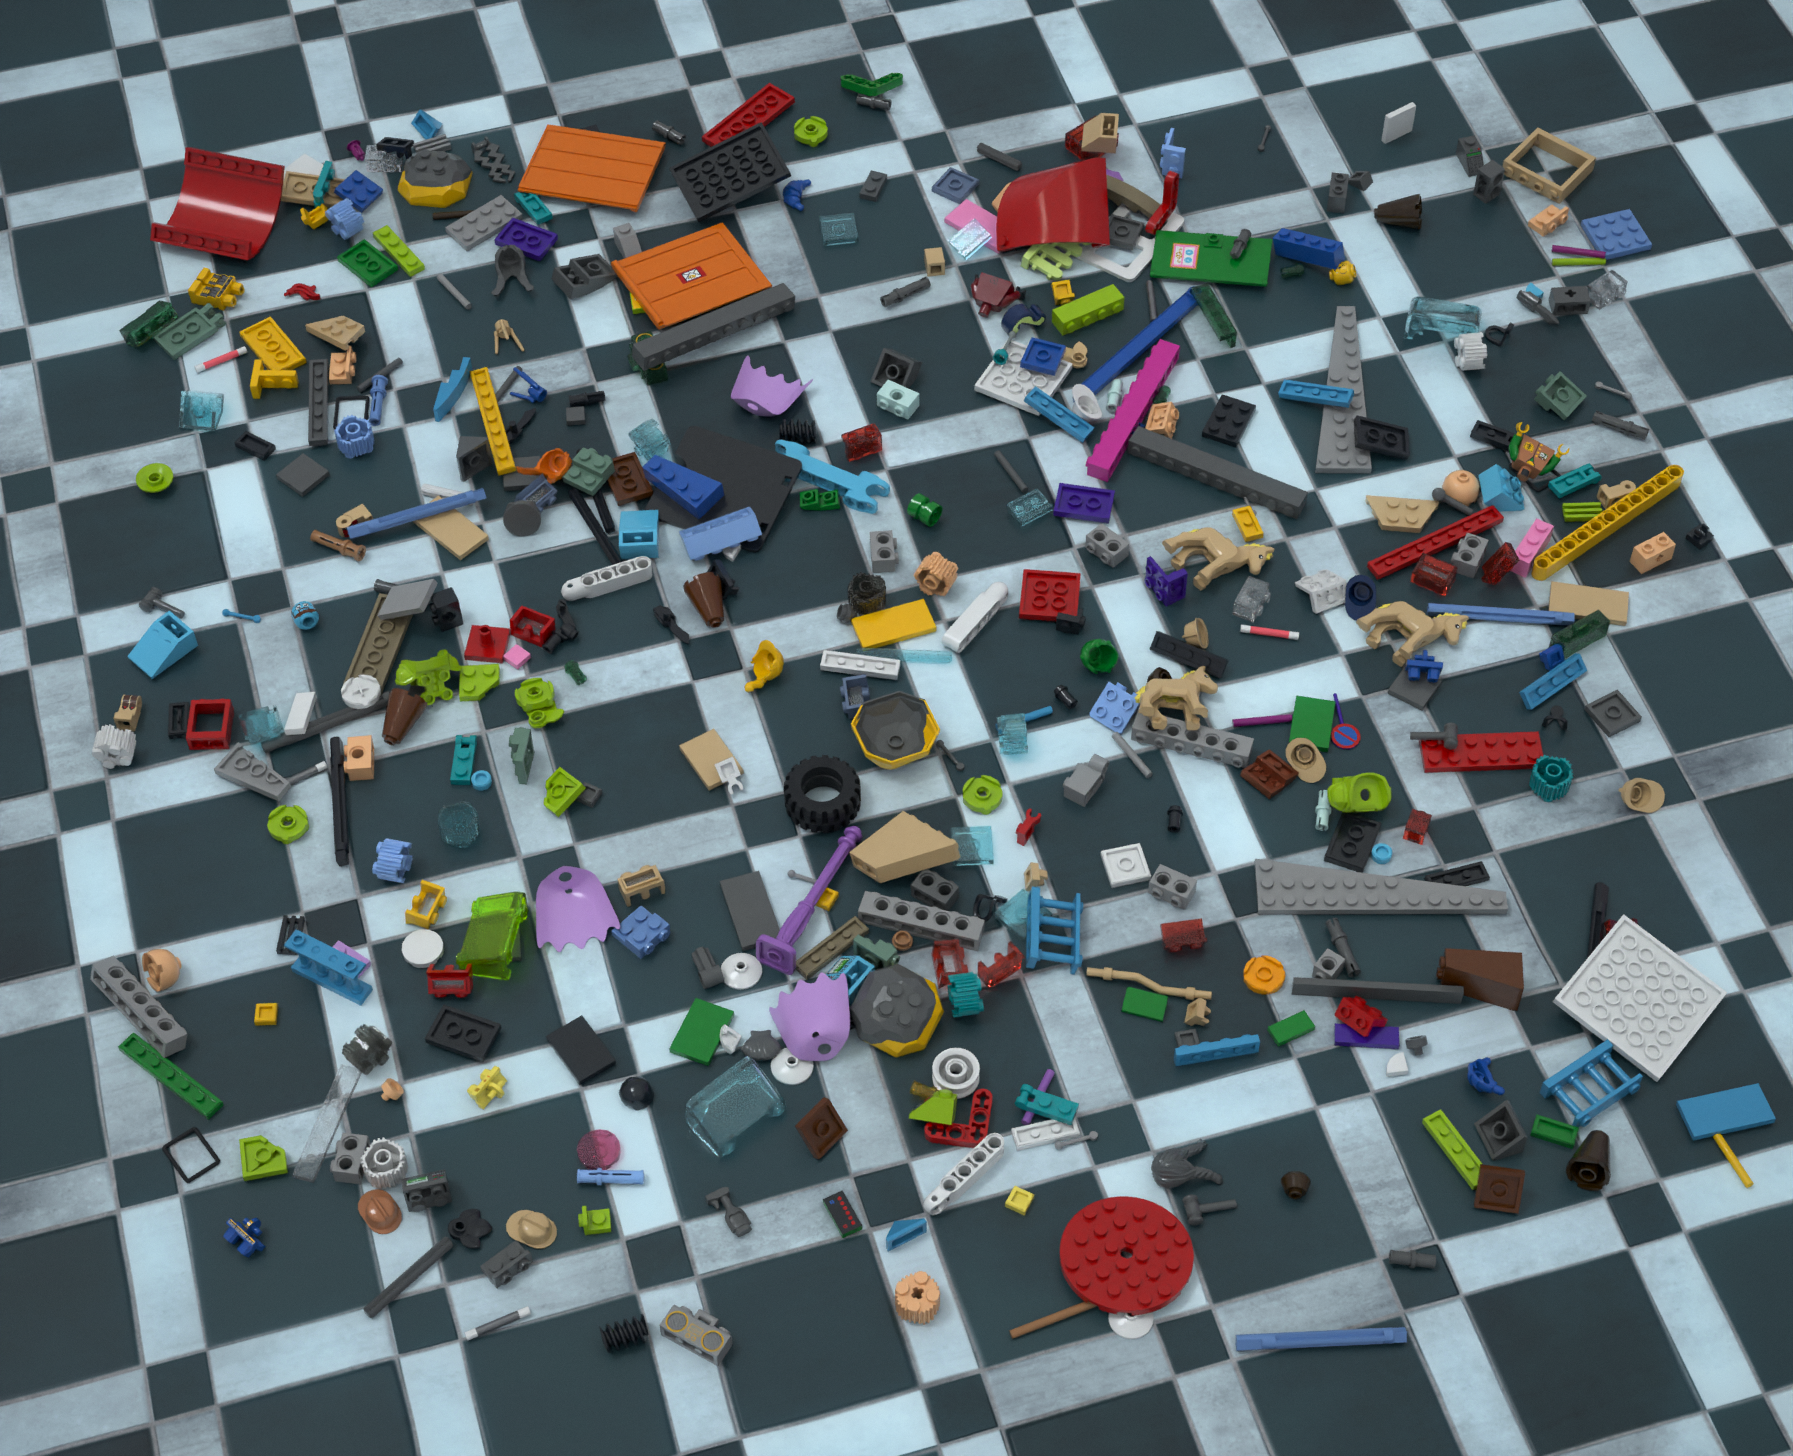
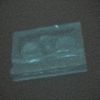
(969, 238)
(1029, 507)

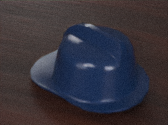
(1360, 596)

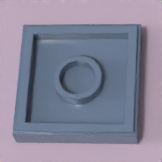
(955, 185)

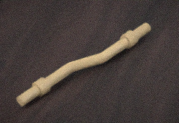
(1109, 974)

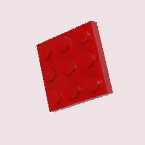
(1048, 593)

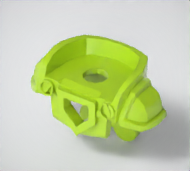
(429, 674)
(1345, 793)

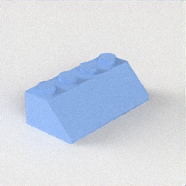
(720, 533)

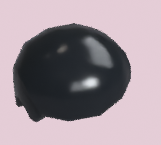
(636, 1092)

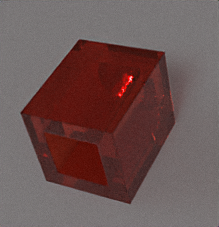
(1417, 826)

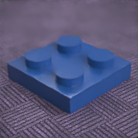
(359, 190)
(1043, 356)

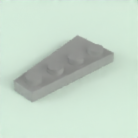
(249, 772)

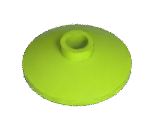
(154, 477)

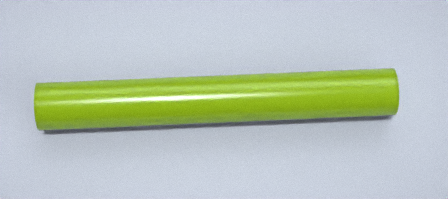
(1578, 261)

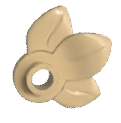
(1077, 355)

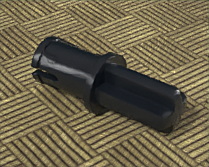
(586, 398)

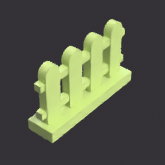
(1038, 262)

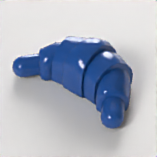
(793, 192)
(1481, 1077)

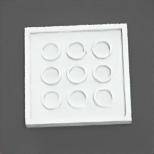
(1012, 383)

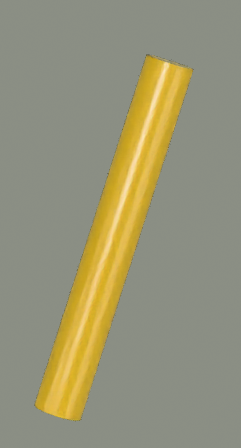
(1733, 1160)

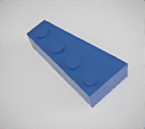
(684, 486)

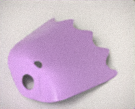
(764, 394)
(572, 916)
(811, 1009)

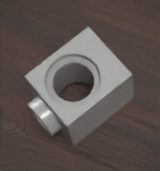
(1328, 960)

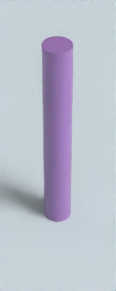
(1042, 1087)

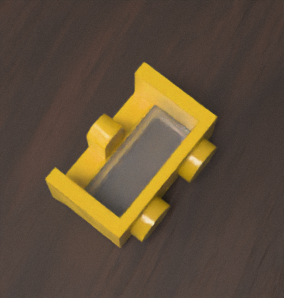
(426, 905)

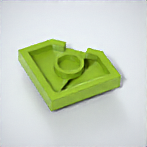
(477, 680)
(561, 791)
(261, 1158)

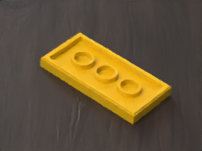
(272, 346)
(893, 624)

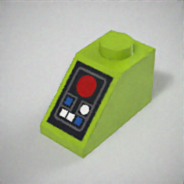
(937, 1108)

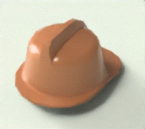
(380, 1211)

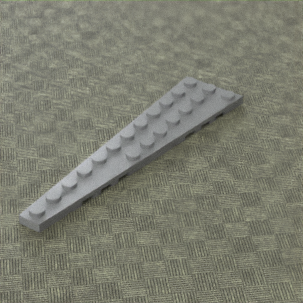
(1337, 439)
(1320, 890)

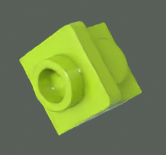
(595, 1221)

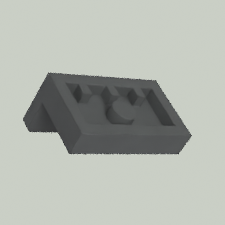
(507, 1264)

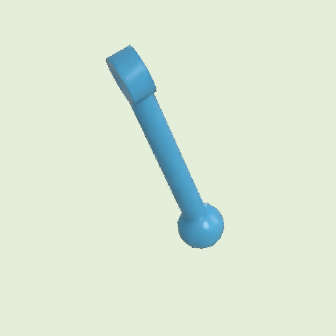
(256, 618)

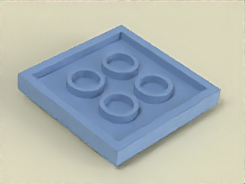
(1616, 234)

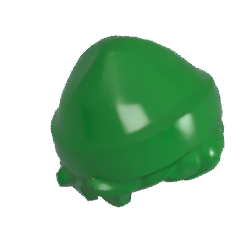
(1099, 656)

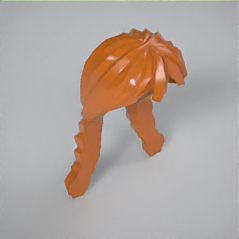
(552, 464)

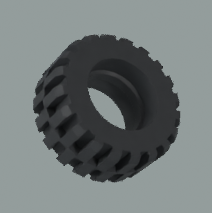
(822, 773)

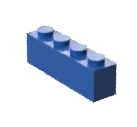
(1308, 248)

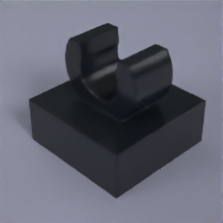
(1700, 536)

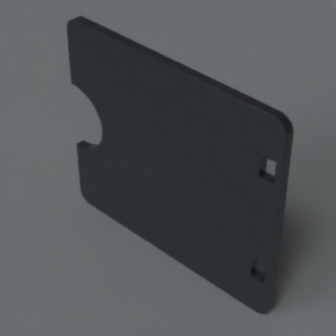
(748, 477)

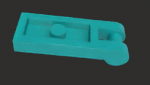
(323, 183)
(534, 207)
(1574, 480)
(463, 760)
(1047, 1105)

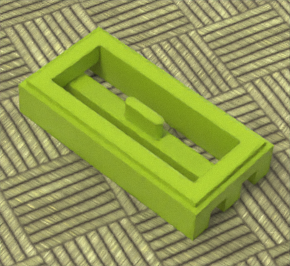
(1580, 511)

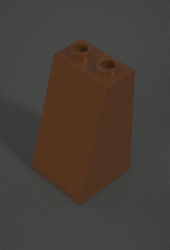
(1485, 975)

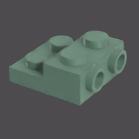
(1559, 395)
(589, 471)
(522, 753)
(878, 954)

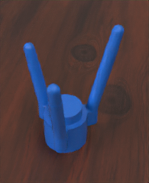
(535, 391)

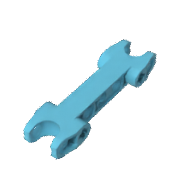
(851, 487)

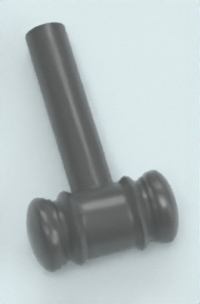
(1439, 494)
(153, 599)
(1449, 735)
(1194, 1209)

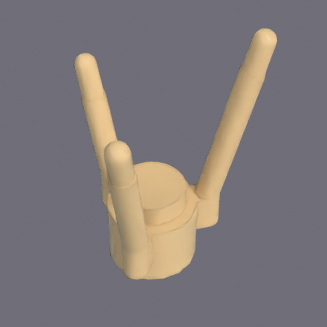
(503, 330)

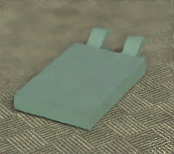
(189, 331)

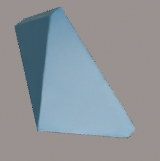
(426, 124)
(904, 1231)

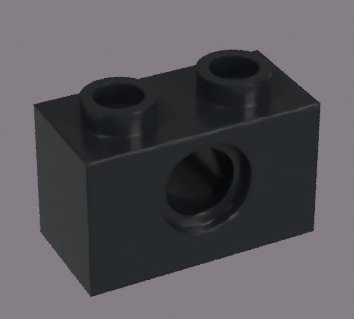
(446, 609)

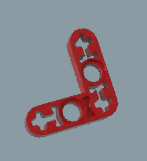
(1168, 204)
(968, 1131)

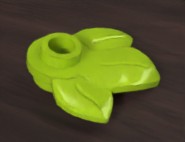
(542, 716)

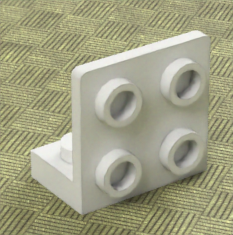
(1324, 588)

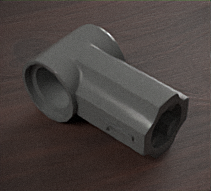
(708, 971)

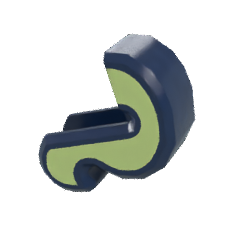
(1021, 314)

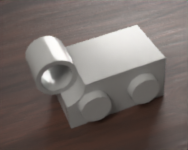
(1085, 780)

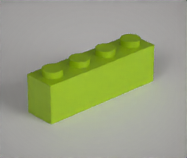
(1087, 309)

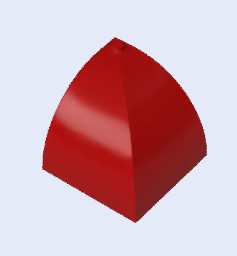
(1056, 207)

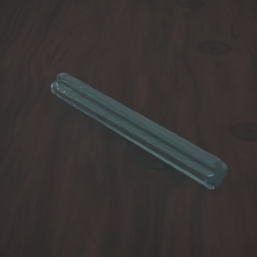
(908, 655)

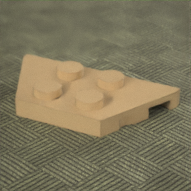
(337, 331)
(1401, 513)

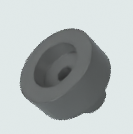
(1416, 1043)

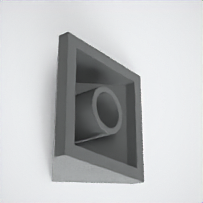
(472, 456)
(1502, 1132)

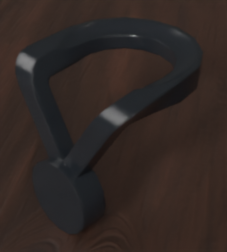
(1506, 332)
(1556, 713)
(995, 899)

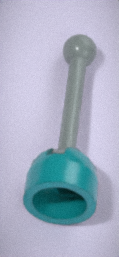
(1000, 353)

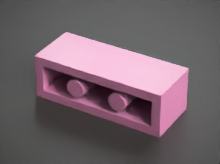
(1532, 546)

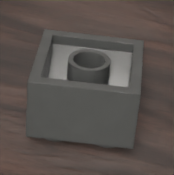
(896, 368)

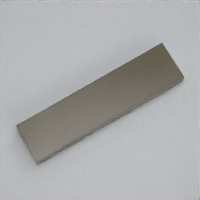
(830, 948)

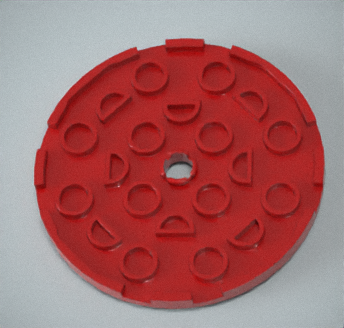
(1132, 1285)

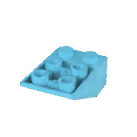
(639, 534)
(163, 645)

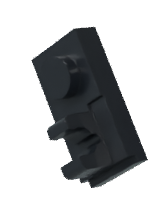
(397, 145)
(727, 584)

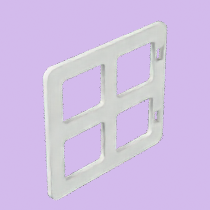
(1129, 273)

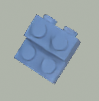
(642, 931)

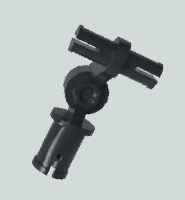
(567, 630)

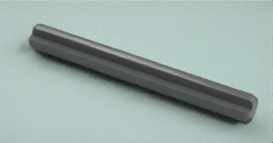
(408, 1277)

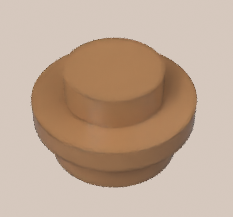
(902, 940)

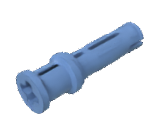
(377, 393)

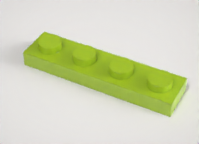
(398, 250)
(1453, 1146)

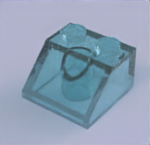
(200, 410)

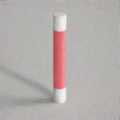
(218, 360)
(1269, 632)

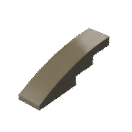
(1130, 196)

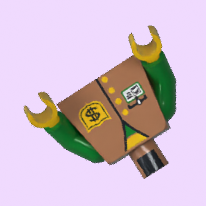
(1531, 456)

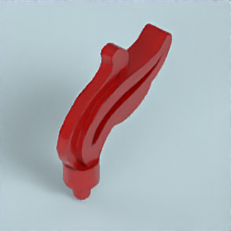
(305, 291)

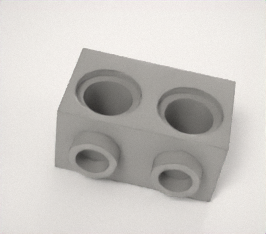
(1107, 545)
(882, 551)
(1470, 554)
(1174, 883)
(349, 1158)

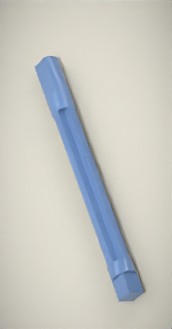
(415, 513)
(1503, 614)
(1320, 1338)

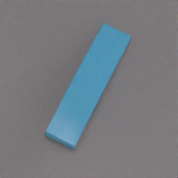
(451, 391)

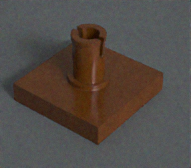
(821, 1128)
(1499, 1188)

